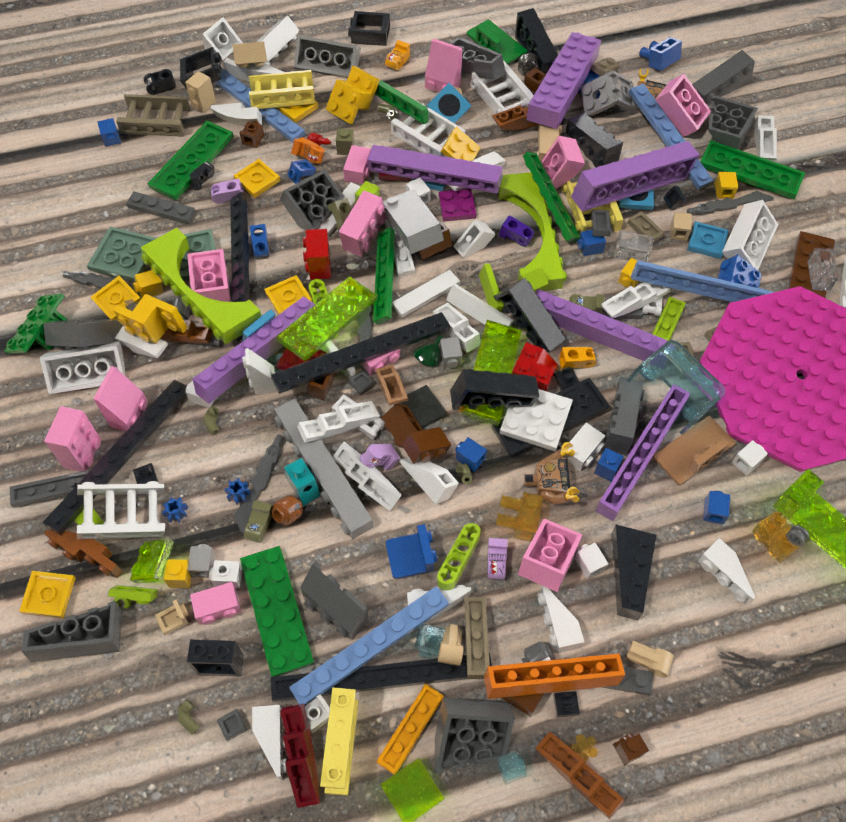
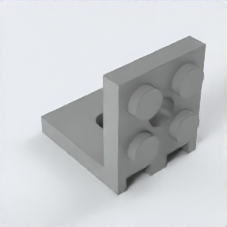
(613, 90)

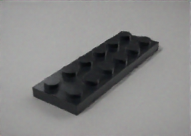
(585, 405)

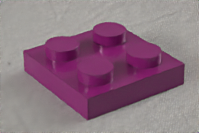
(457, 205)

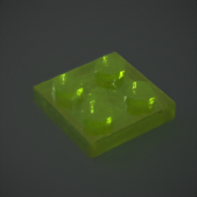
(151, 561)
(412, 791)

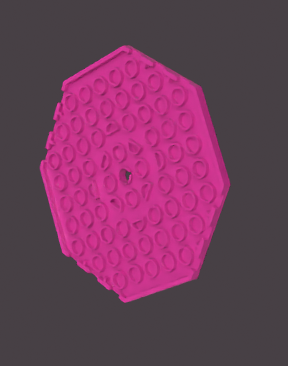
(756, 360)

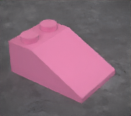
(443, 66)
(563, 161)
(209, 275)
(120, 400)

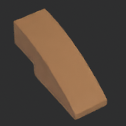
(391, 385)

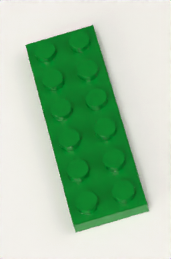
(200, 148)
(753, 169)
(276, 612)

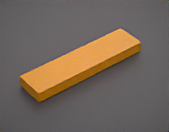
(410, 729)

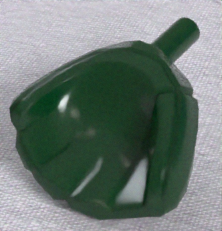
(429, 354)

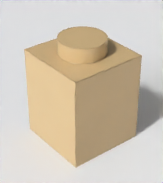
(680, 226)

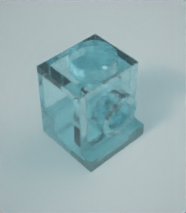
(435, 638)
(511, 767)

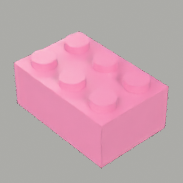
(683, 105)
(362, 224)
(73, 439)
(550, 555)

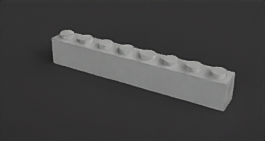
(325, 471)

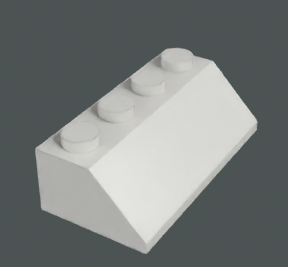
(278, 37)
(751, 233)
(81, 368)

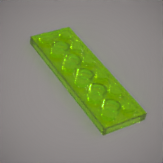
(326, 318)
(497, 355)

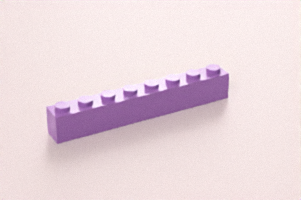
(435, 168)
(600, 327)
(264, 342)
(642, 453)

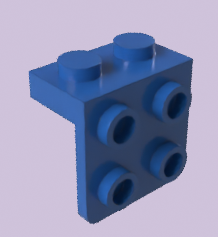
(739, 271)
(411, 554)

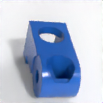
(259, 240)

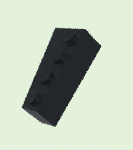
(533, 37)
(593, 140)
(632, 563)

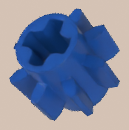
(237, 491)
(175, 510)

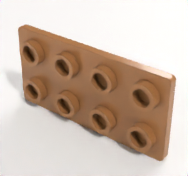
(694, 450)

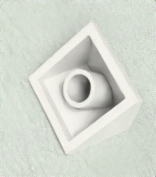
(221, 38)

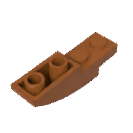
(513, 119)
(83, 549)

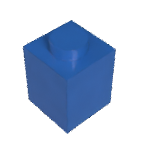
(109, 132)
(591, 244)
(470, 453)
(608, 464)
(716, 507)

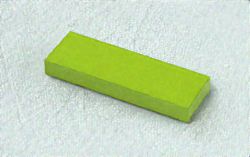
(490, 287)
(669, 318)

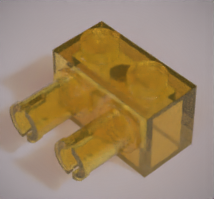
(529, 512)
(773, 533)

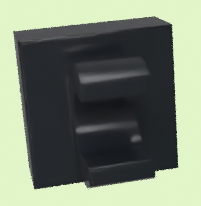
(674, 198)
(566, 378)
(145, 474)
(566, 704)

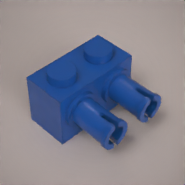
(662, 53)

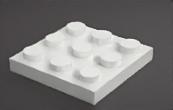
(540, 423)

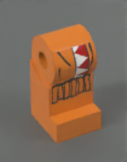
(308, 150)

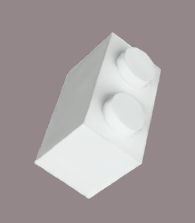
(585, 444)

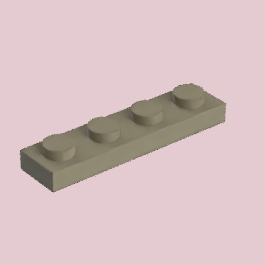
(476, 637)

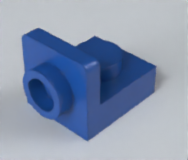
(299, 169)

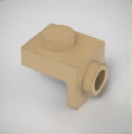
(172, 617)

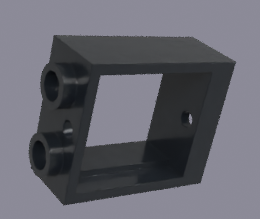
(369, 37)
(200, 60)
(207, 655)

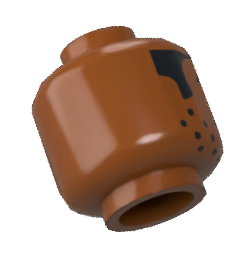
(287, 510)

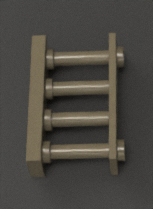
(158, 126)

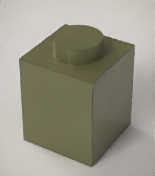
(344, 141)

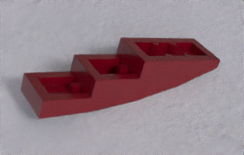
(301, 756)

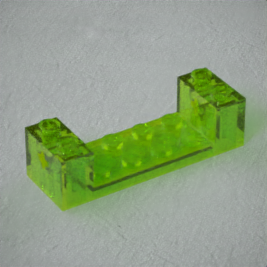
(817, 516)

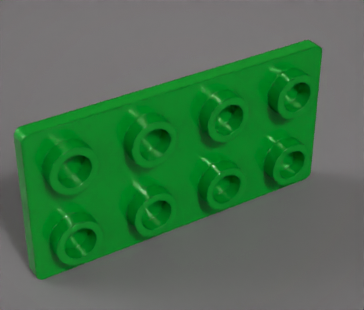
(495, 39)
(33, 327)

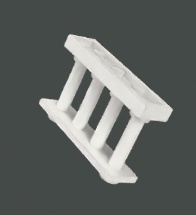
(510, 81)
(419, 141)
(111, 529)

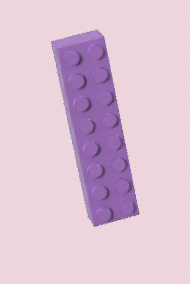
(563, 80)
(634, 175)

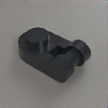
(201, 174)

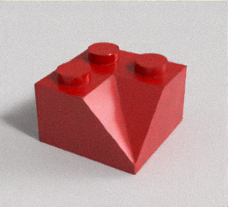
(317, 254)
(537, 363)

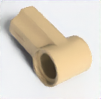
(450, 648)
(655, 660)

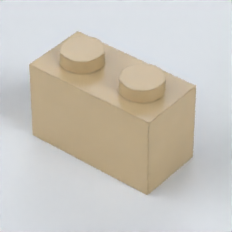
(250, 54)
(200, 92)

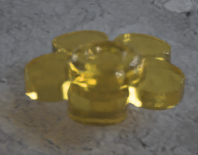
(585, 746)

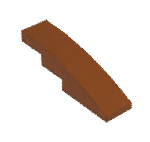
(194, 334)
(579, 775)

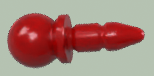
(318, 139)

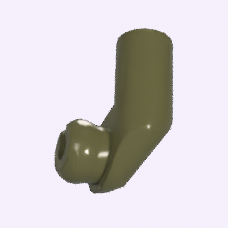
(389, 110)
(210, 419)
(466, 473)
(184, 716)

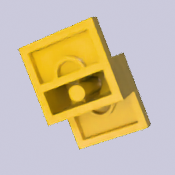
(352, 94)
(150, 319)

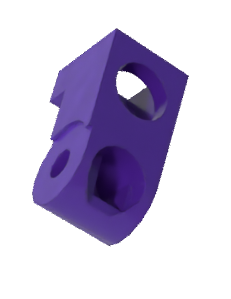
(516, 231)

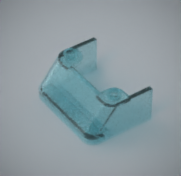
(680, 368)

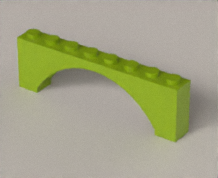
(525, 193)
(223, 318)

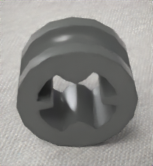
(797, 535)

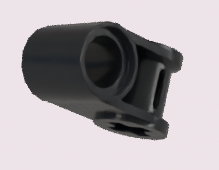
(161, 80)

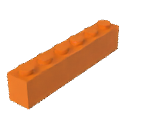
(553, 676)

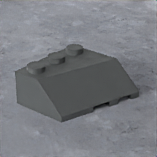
(730, 121)
(309, 200)
(81, 333)
(334, 605)
(471, 732)

